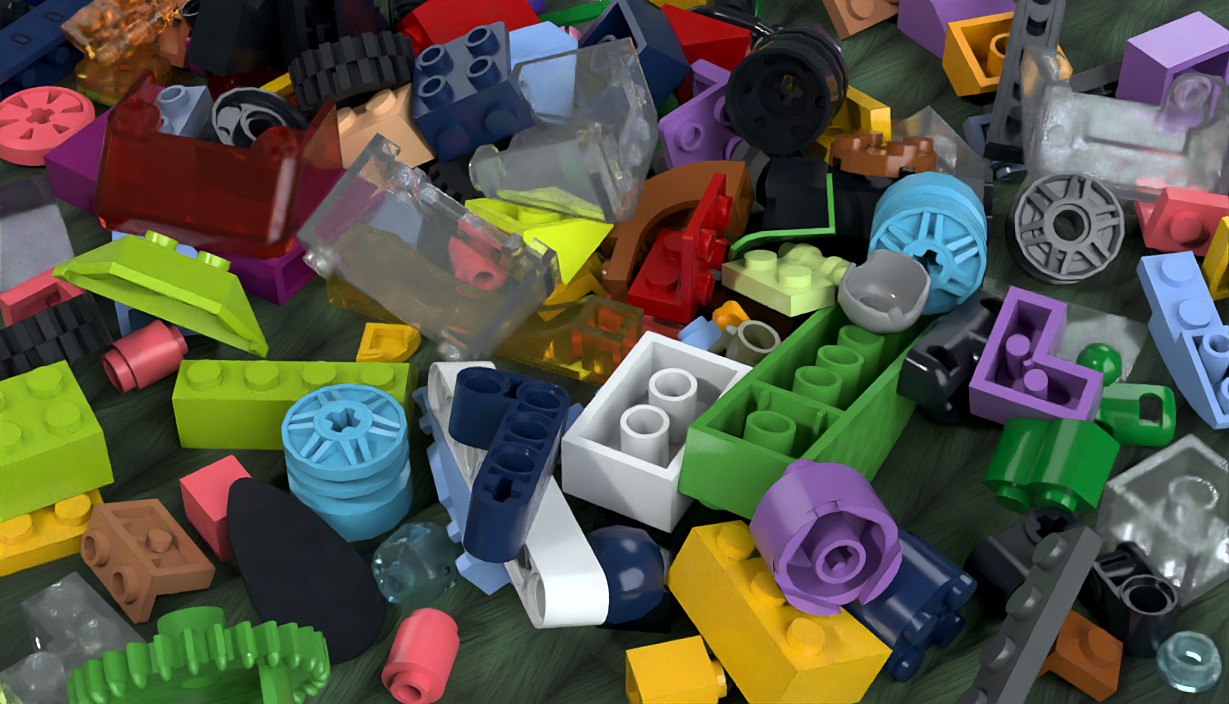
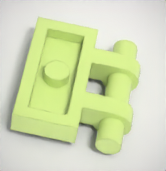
(793, 283)

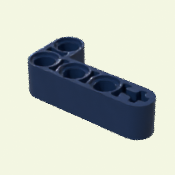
(522, 430)

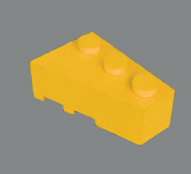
(758, 635)

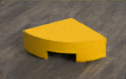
(388, 343)

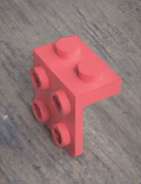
(1181, 220)

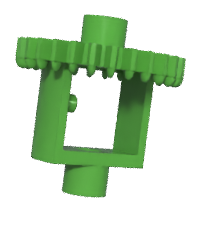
(206, 663)

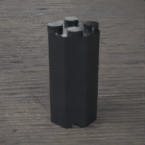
(800, 201)

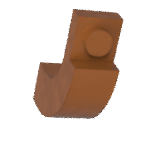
(670, 203)

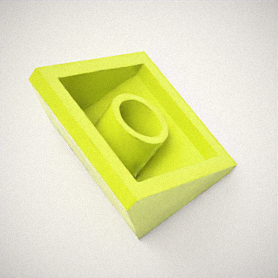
(569, 236)

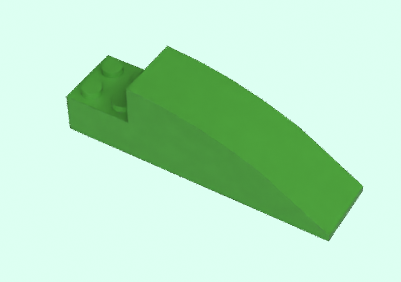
(813, 398)

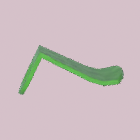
(778, 236)

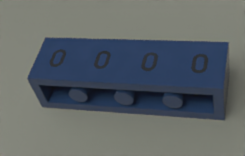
(36, 49)

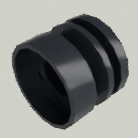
(763, 102)

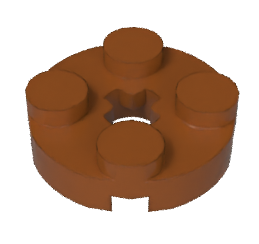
(868, 155)

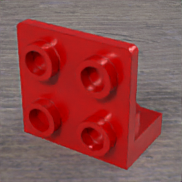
(684, 263)

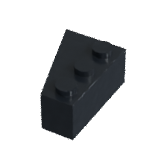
(235, 36)

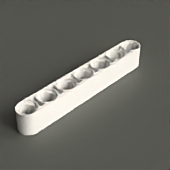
(556, 568)

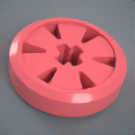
(40, 121)

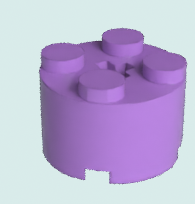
(826, 537)

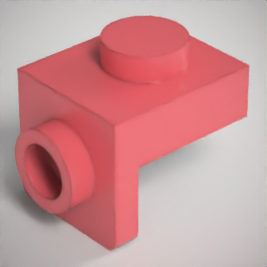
(35, 296)

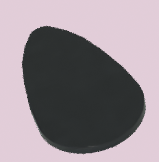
(302, 569)

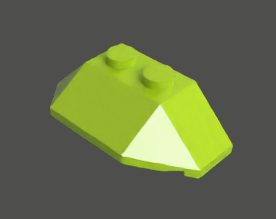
(170, 286)

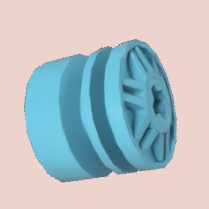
(940, 216)
(349, 458)

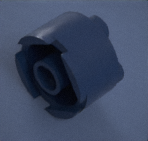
(916, 606)

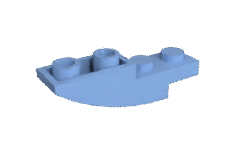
(1188, 332)

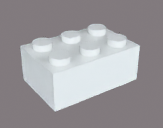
(634, 431)

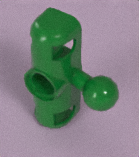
(1120, 401)

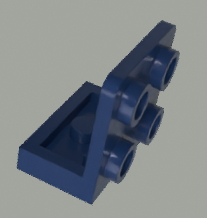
(468, 92)

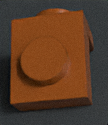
(1085, 657)

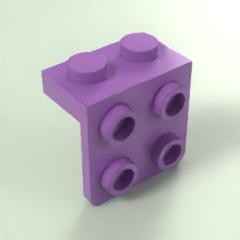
(700, 126)

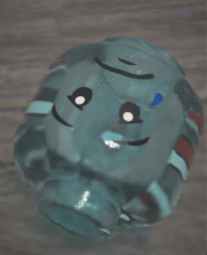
(418, 563)

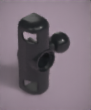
(949, 358)

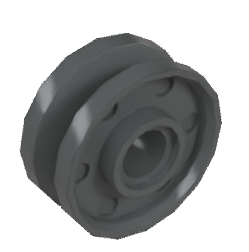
(1089, 208)

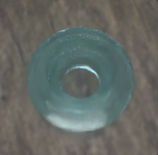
(1189, 662)

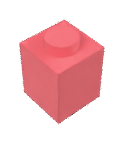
(206, 502)

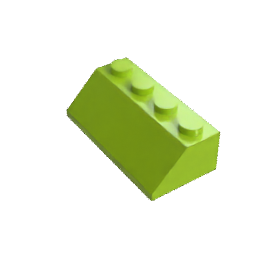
(246, 401)

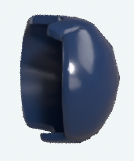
(631, 569)

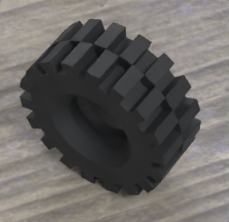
(351, 70)
(53, 335)

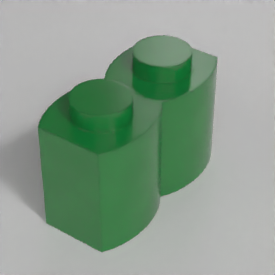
(1050, 464)

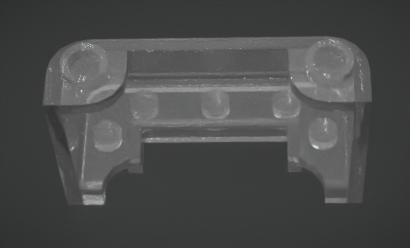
(587, 140)
(1124, 142)
(427, 256)

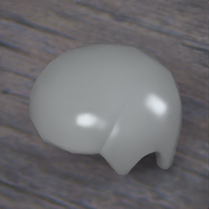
(884, 292)

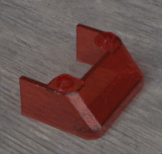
(209, 190)

